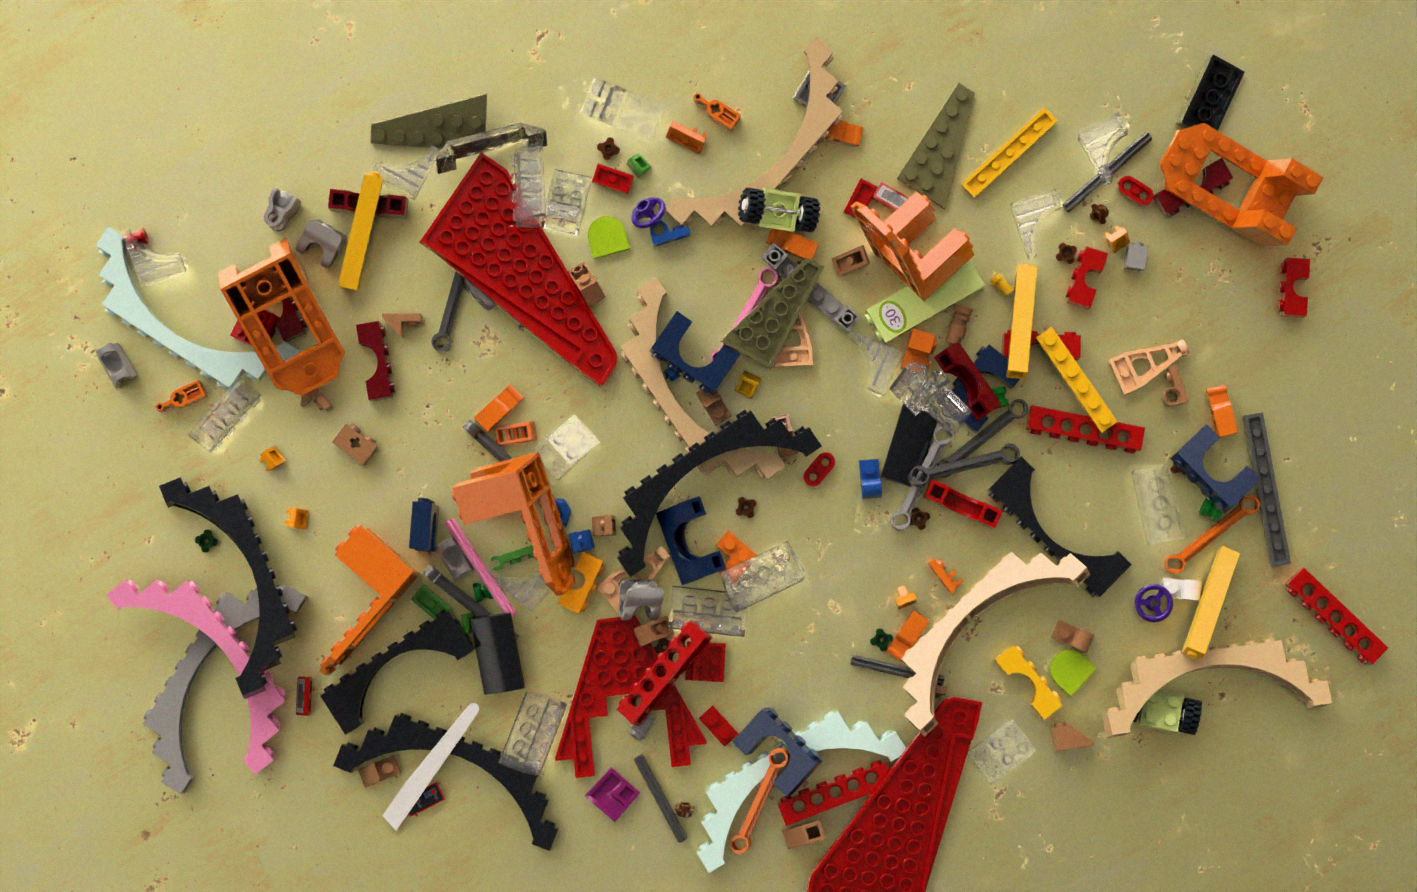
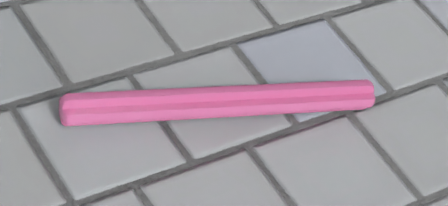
(479, 567)

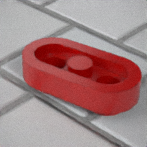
(1135, 190)
(818, 469)

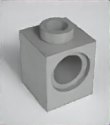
(1136, 257)

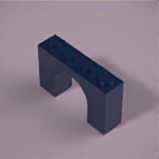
(667, 349)
(988, 362)
(1222, 494)
(424, 525)
(673, 525)
(802, 758)

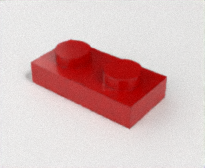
(612, 179)
(718, 726)

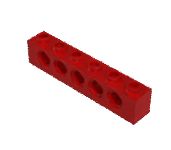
(1037, 414)
(1375, 646)
(674, 670)
(828, 802)

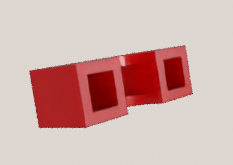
(1080, 293)
(1292, 304)

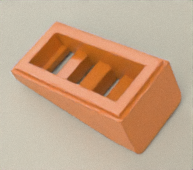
(531, 432)

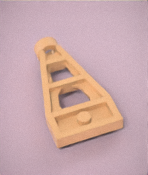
(797, 355)
(1125, 373)
(610, 586)

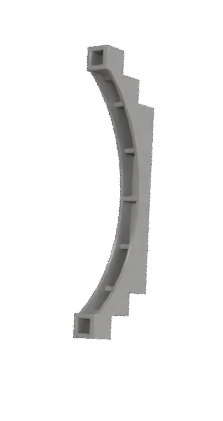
(168, 712)

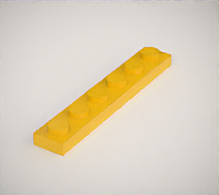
(1009, 152)
(1076, 379)

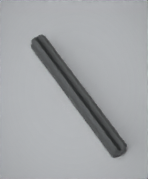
(887, 668)
(660, 798)

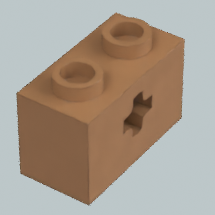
(344, 441)

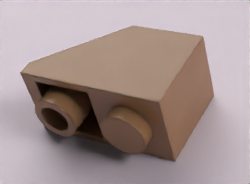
(586, 284)
(804, 834)

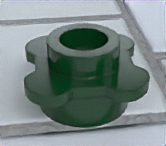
(201, 541)
(876, 640)

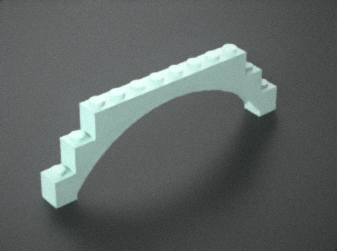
(129, 305)
(730, 793)

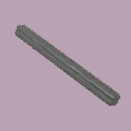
(1114, 165)

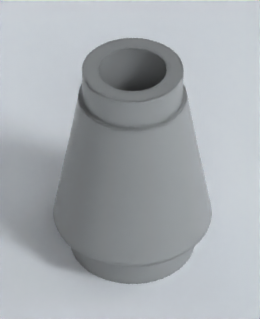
(641, 731)

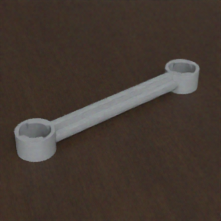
(915, 492)

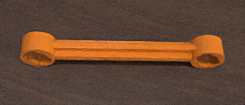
(1210, 535)
(759, 800)

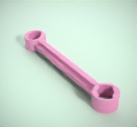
(755, 298)

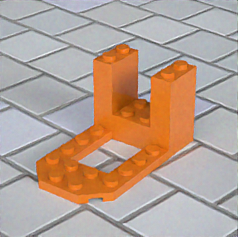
(1267, 199)
(892, 240)
(265, 286)
(515, 487)
(384, 572)

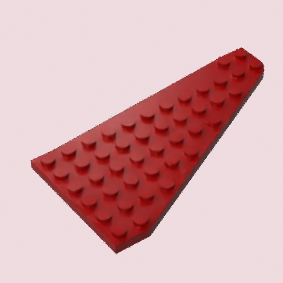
(518, 269)
(902, 822)

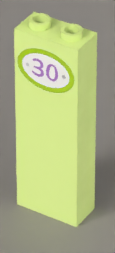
(907, 310)

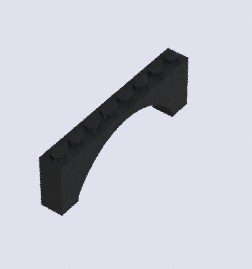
(1014, 494)
(348, 696)

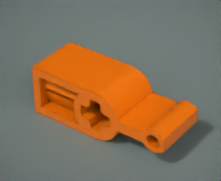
(726, 117)
(845, 133)
(792, 243)
(192, 392)
(499, 408)
(1221, 411)
(907, 635)

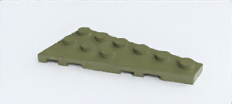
(433, 125)
(936, 157)
(767, 326)

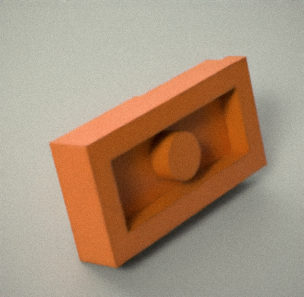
(685, 137)
(938, 568)

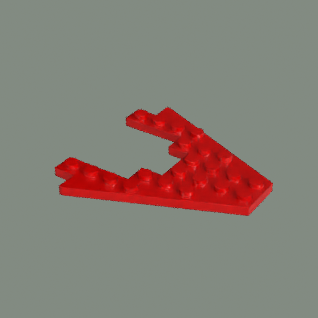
(611, 669)

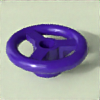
(645, 209)
(1162, 591)

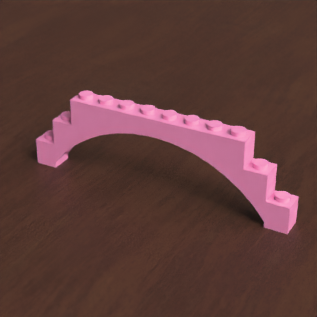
(194, 608)

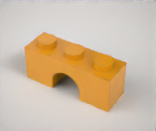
(590, 568)

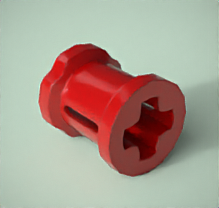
(141, 236)

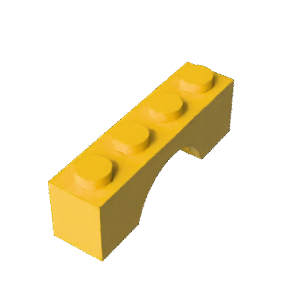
(1044, 700)

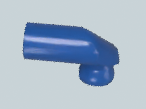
(564, 510)

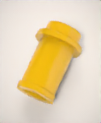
(1001, 284)

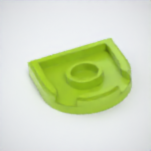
(607, 237)
(1070, 670)

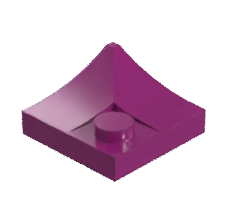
(612, 794)

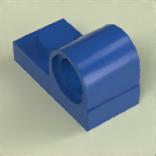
(678, 233)
(870, 479)
(581, 541)

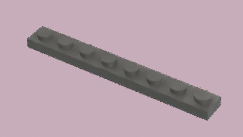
(1266, 489)

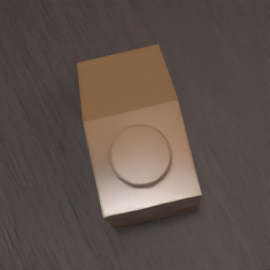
(1067, 737)

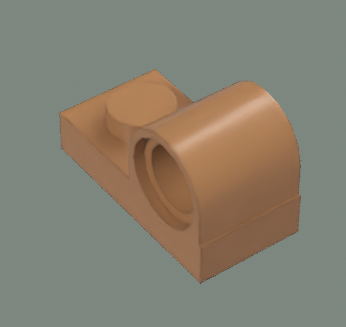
(1173, 377)
(604, 525)
(653, 631)
(1072, 636)

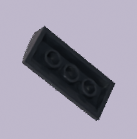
(1211, 93)
(908, 445)
(497, 653)

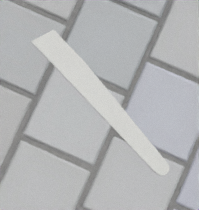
(428, 768)

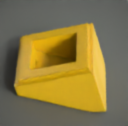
(747, 384)

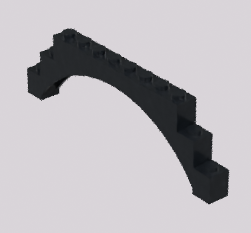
(649, 495)
(273, 620)
(410, 735)

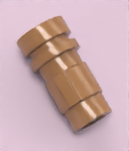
(958, 324)

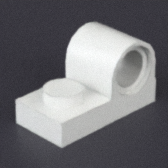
(1183, 588)

